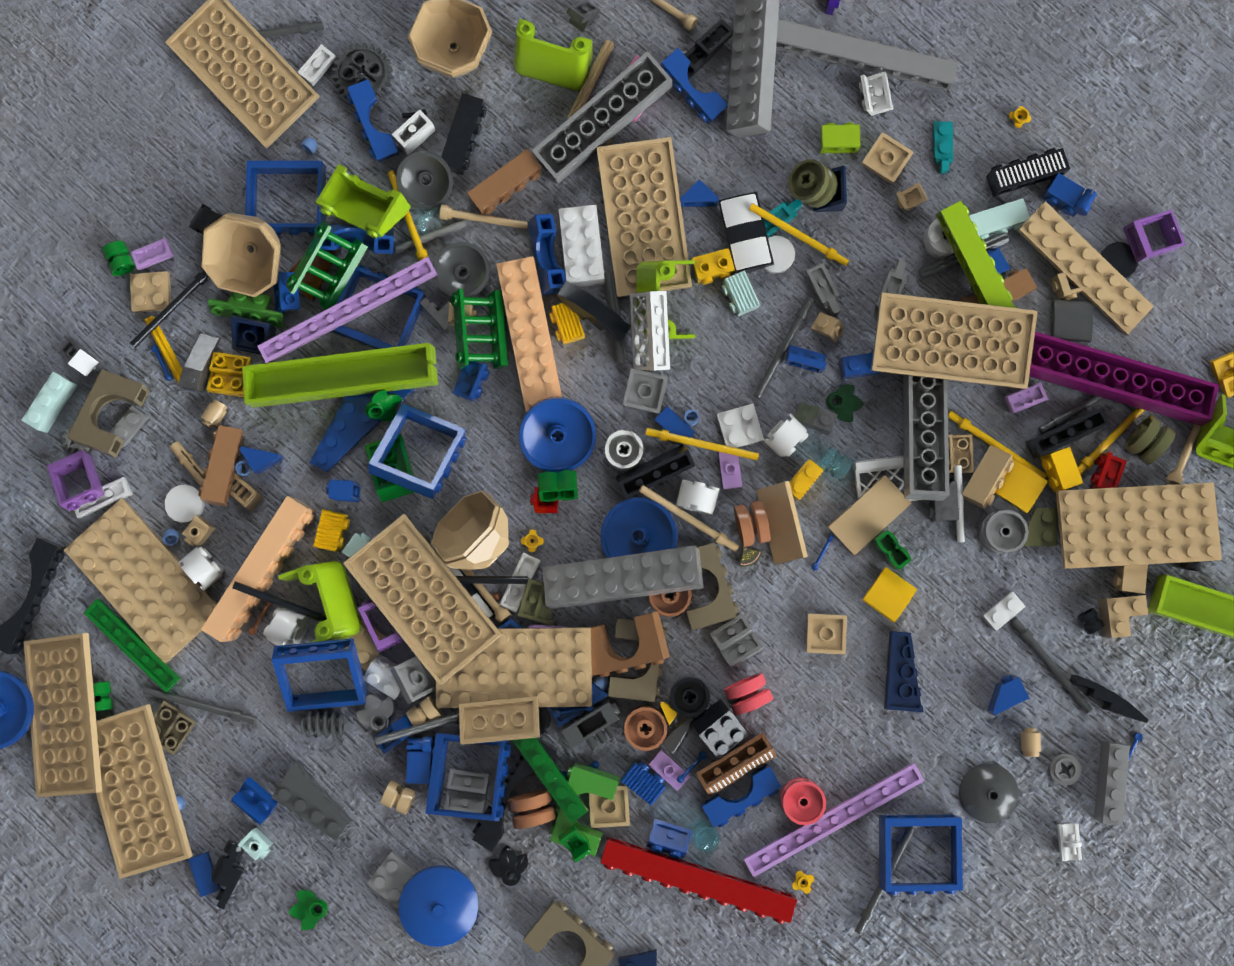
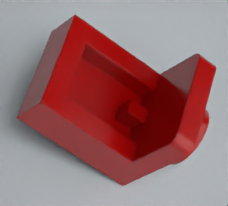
(543, 507)

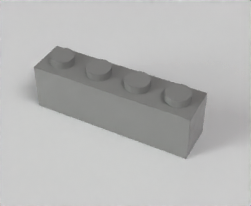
(1112, 783)

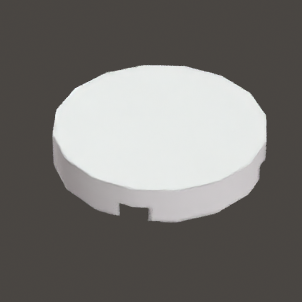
(782, 253)
(183, 503)

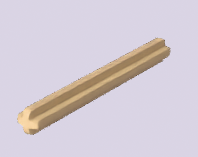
(592, 77)

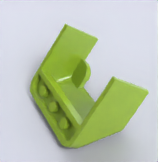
(648, 280)
(1214, 439)
(336, 596)

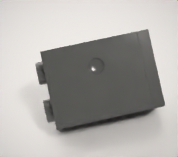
(592, 724)

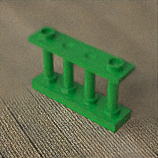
(336, 282)
(494, 320)

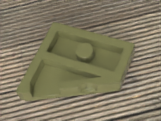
(1042, 528)
(533, 603)

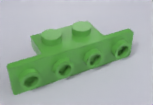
(247, 307)

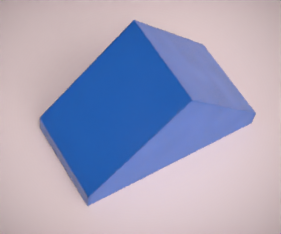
(699, 196)
(260, 460)

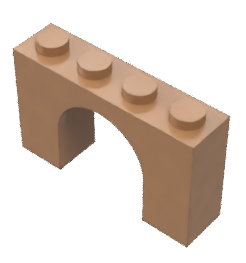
(651, 647)

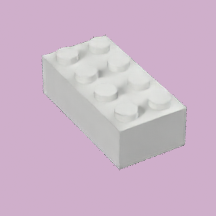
(582, 245)

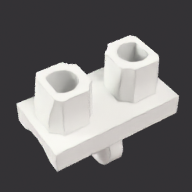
(1069, 841)

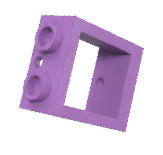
(1139, 242)
(67, 465)
(385, 643)

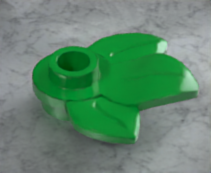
(385, 406)
(306, 909)

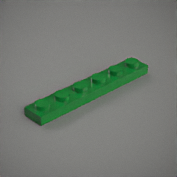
(132, 645)
(552, 778)

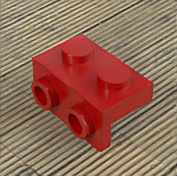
(1108, 471)

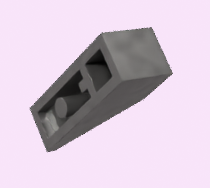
(196, 369)

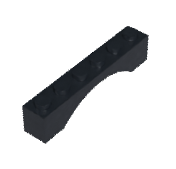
(44, 562)
(490, 832)

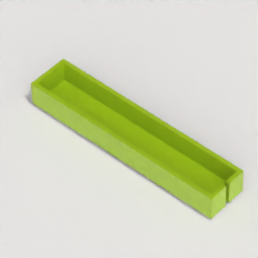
(340, 375)
(1193, 605)

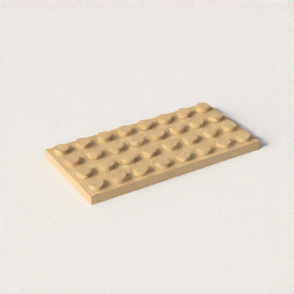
(242, 70)
(643, 211)
(954, 340)
(1138, 525)
(142, 580)
(422, 599)
(526, 663)
(63, 716)
(138, 795)

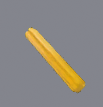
(166, 350)

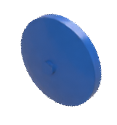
(557, 434)
(637, 528)
(15, 709)
(438, 906)

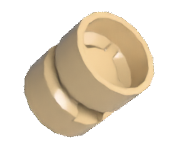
(425, 712)
(398, 797)

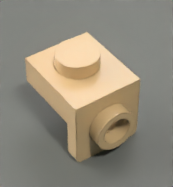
(911, 197)
(1061, 287)
(828, 326)

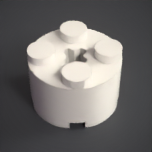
(934, 241)
(786, 436)
(626, 439)
(697, 497)
(201, 568)
(286, 627)

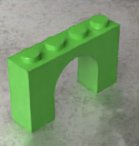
(585, 780)

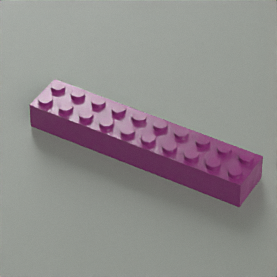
(1123, 380)

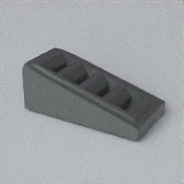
(678, 736)

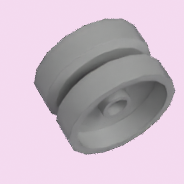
(1014, 530)

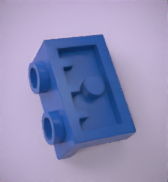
(283, 298)
(806, 359)
(470, 381)
(254, 801)
(669, 839)

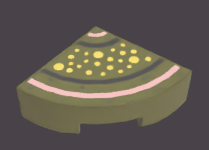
(749, 557)

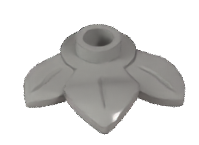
(376, 709)

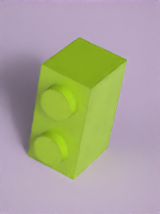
(839, 138)

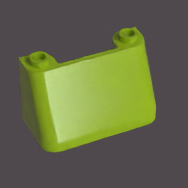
(549, 61)
(361, 203)

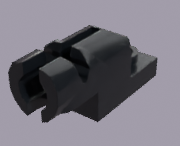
(227, 872)

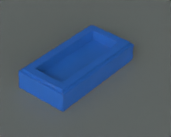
(673, 423)
(202, 872)

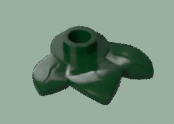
(846, 402)

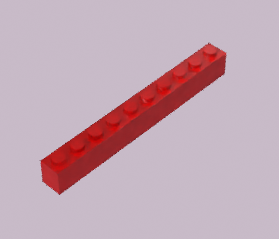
(699, 880)

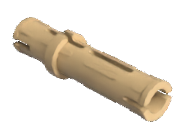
(186, 460)

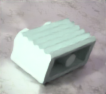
(740, 293)

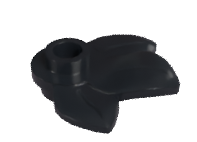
(509, 862)

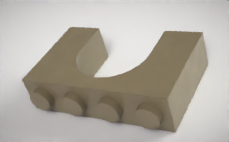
(106, 389)
(722, 606)
(641, 687)
(558, 919)

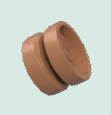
(752, 523)
(672, 606)
(644, 739)
(531, 809)

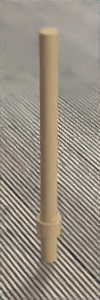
(720, 537)

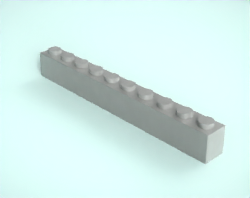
(865, 55)

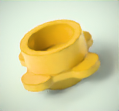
(1025, 117)
(527, 540)
(800, 876)

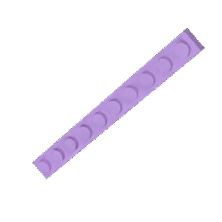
(347, 310)
(833, 819)

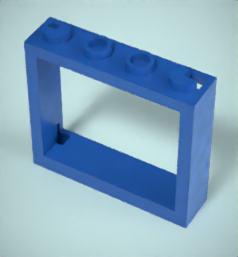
(283, 167)
(348, 291)
(403, 479)
(317, 652)
(437, 777)
(885, 881)

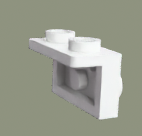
(876, 93)
(380, 676)

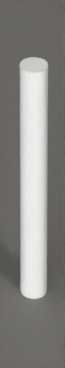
(959, 523)

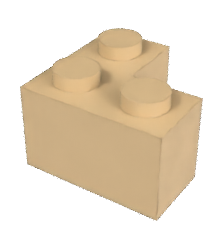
(1116, 614)

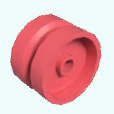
(748, 694)
(799, 812)

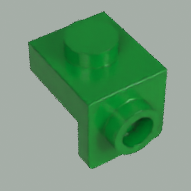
(576, 843)

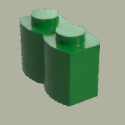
(557, 485)
(888, 545)

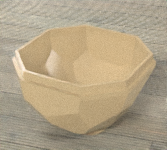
(447, 24)
(232, 262)
(472, 533)

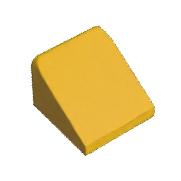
(669, 712)

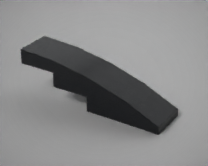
(708, 46)
(594, 310)
(1112, 701)

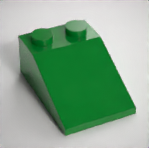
(397, 459)

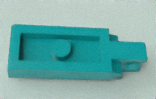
(943, 144)
(785, 212)

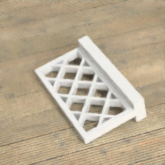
(656, 325)
(878, 465)

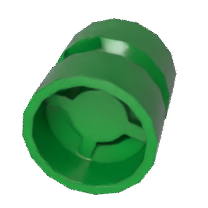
(118, 258)
(102, 689)

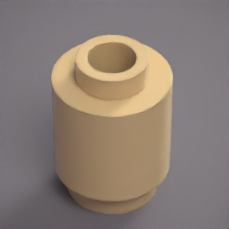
(213, 414)
(1030, 742)

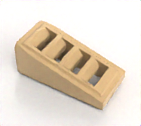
(250, 499)

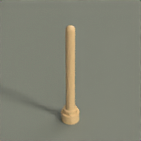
(688, 21)
(447, 212)
(1176, 475)
(500, 613)

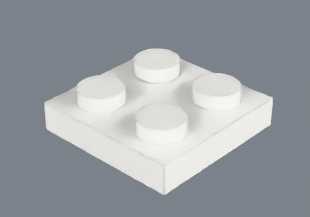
(740, 426)

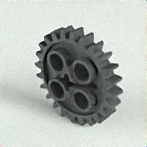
(372, 60)

